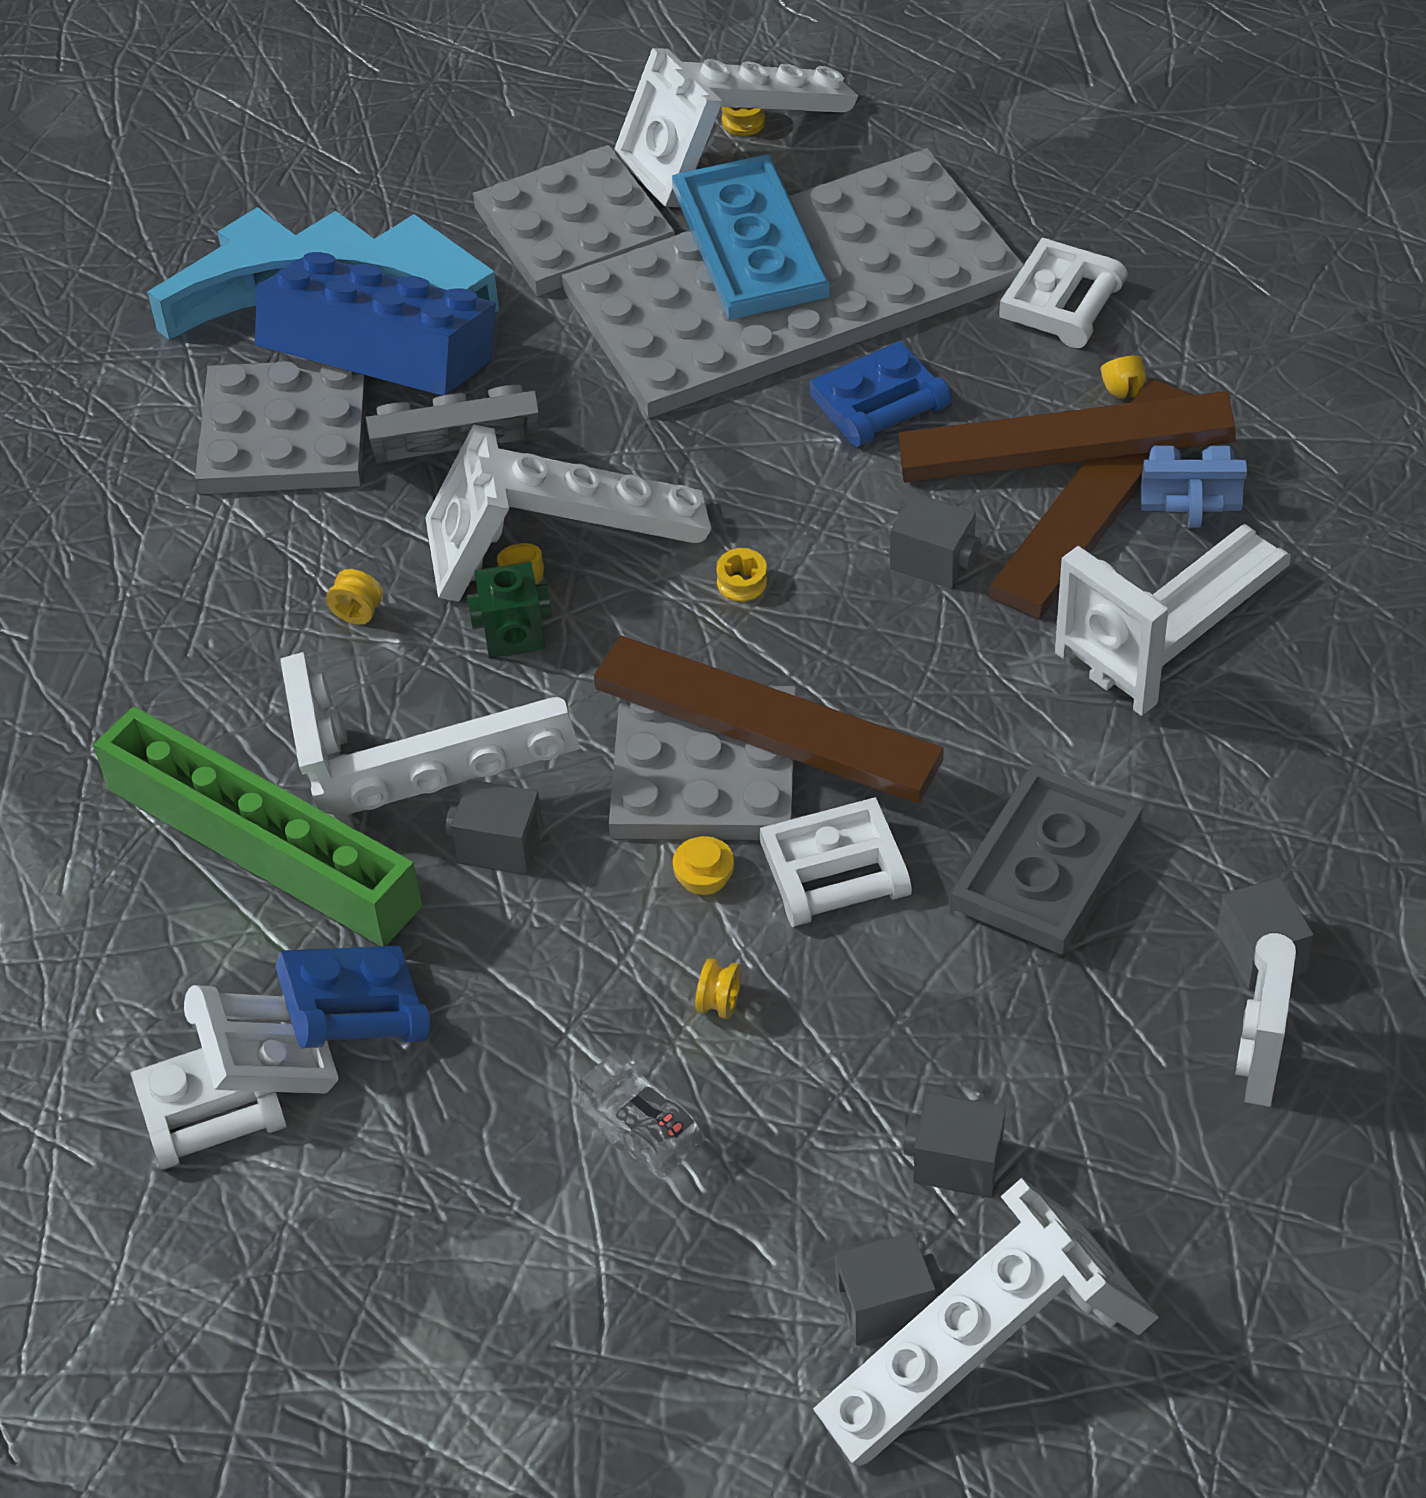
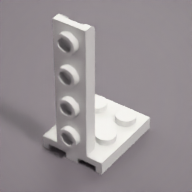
(682, 99)
(490, 480)
(1134, 633)
(417, 763)
(975, 1317)

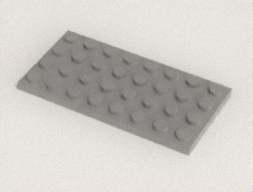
(889, 239)

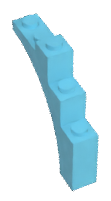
(260, 247)

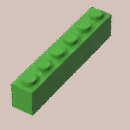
(259, 826)

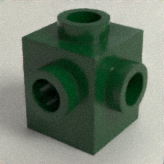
(510, 609)

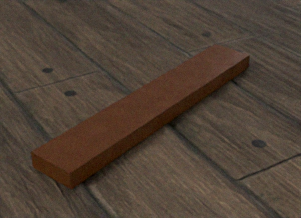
(1066, 436)
(1075, 519)
(770, 719)

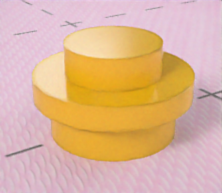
(703, 864)

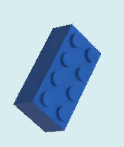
(375, 323)

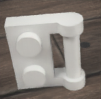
(1048, 282)
(830, 845)
(1266, 1017)
(255, 1054)
(182, 1093)

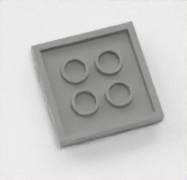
(570, 217)
(281, 427)
(407, 434)
(693, 781)

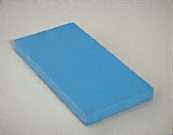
(750, 237)

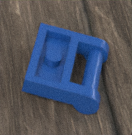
(878, 392)
(350, 982)

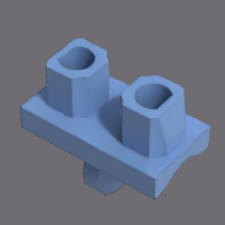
(1192, 485)

